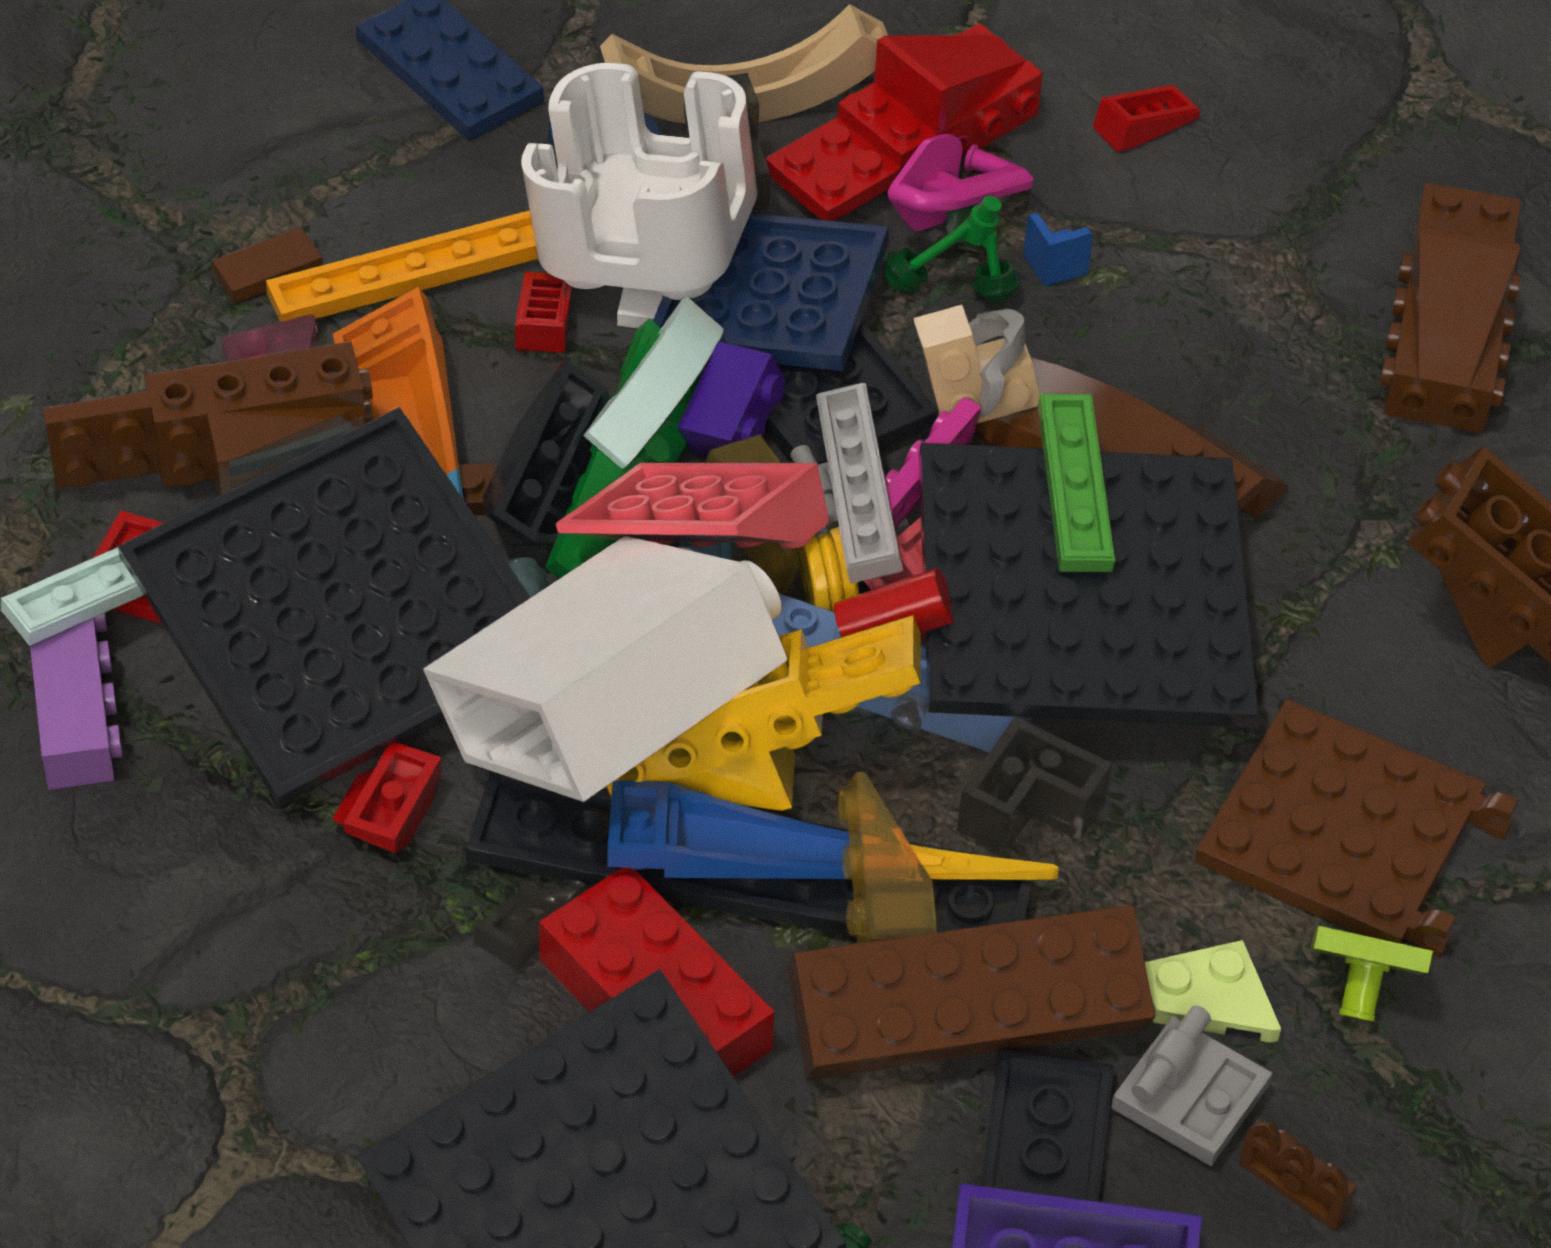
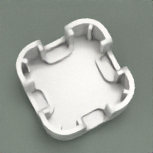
(637, 202)

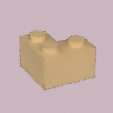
(956, 365)

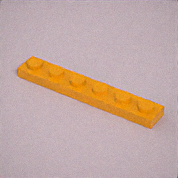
(403, 268)

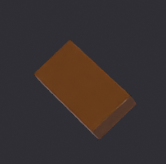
(246, 270)

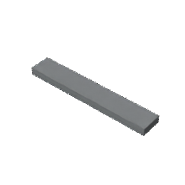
(858, 483)

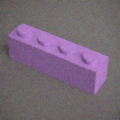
(75, 706)

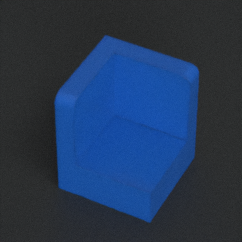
(1056, 254)

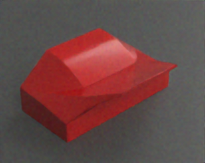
(391, 798)

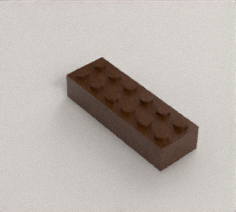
(969, 992)

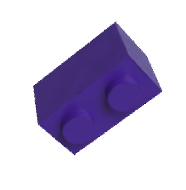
(731, 398)

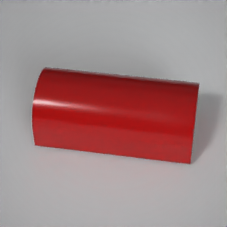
(920, 595)

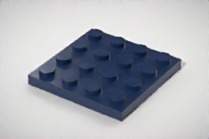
(794, 289)

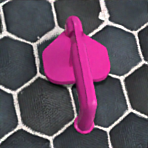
(931, 183)

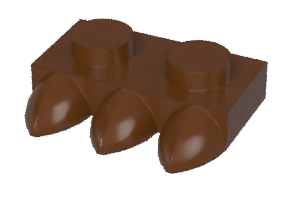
(1297, 1174)

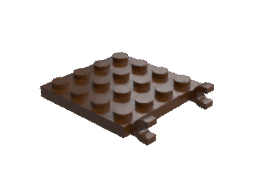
(1349, 827)

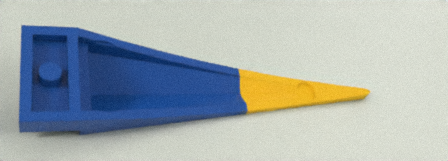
(715, 838)

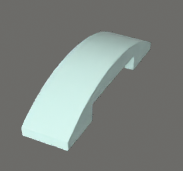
(656, 384)

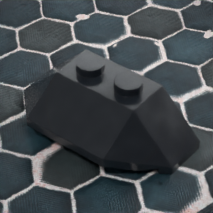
(546, 457)

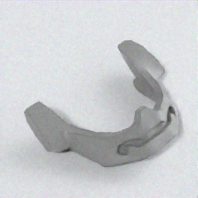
(989, 325)

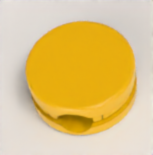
(825, 571)

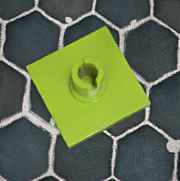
(1368, 962)

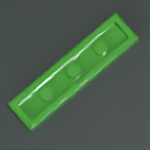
(1075, 483)

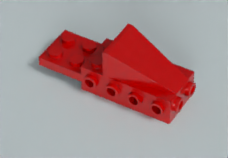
(920, 90)

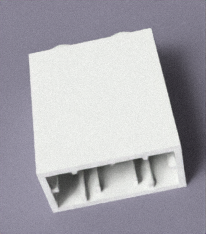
(608, 665)

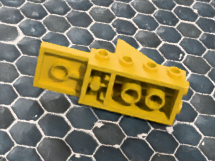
(749, 742)

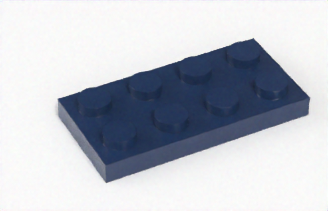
(450, 65)

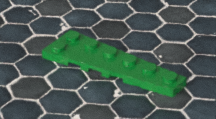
(663, 447)

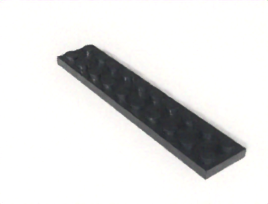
(568, 840)

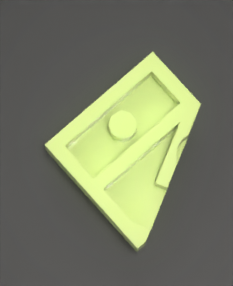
(1220, 982)

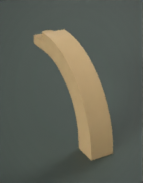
(783, 82)

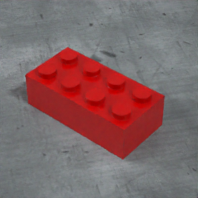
(629, 931)

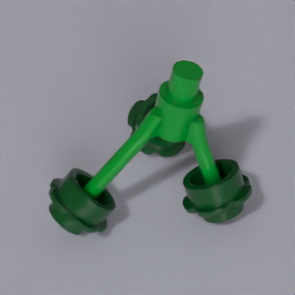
(973, 227)

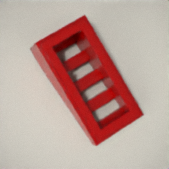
(1140, 116)
(542, 320)

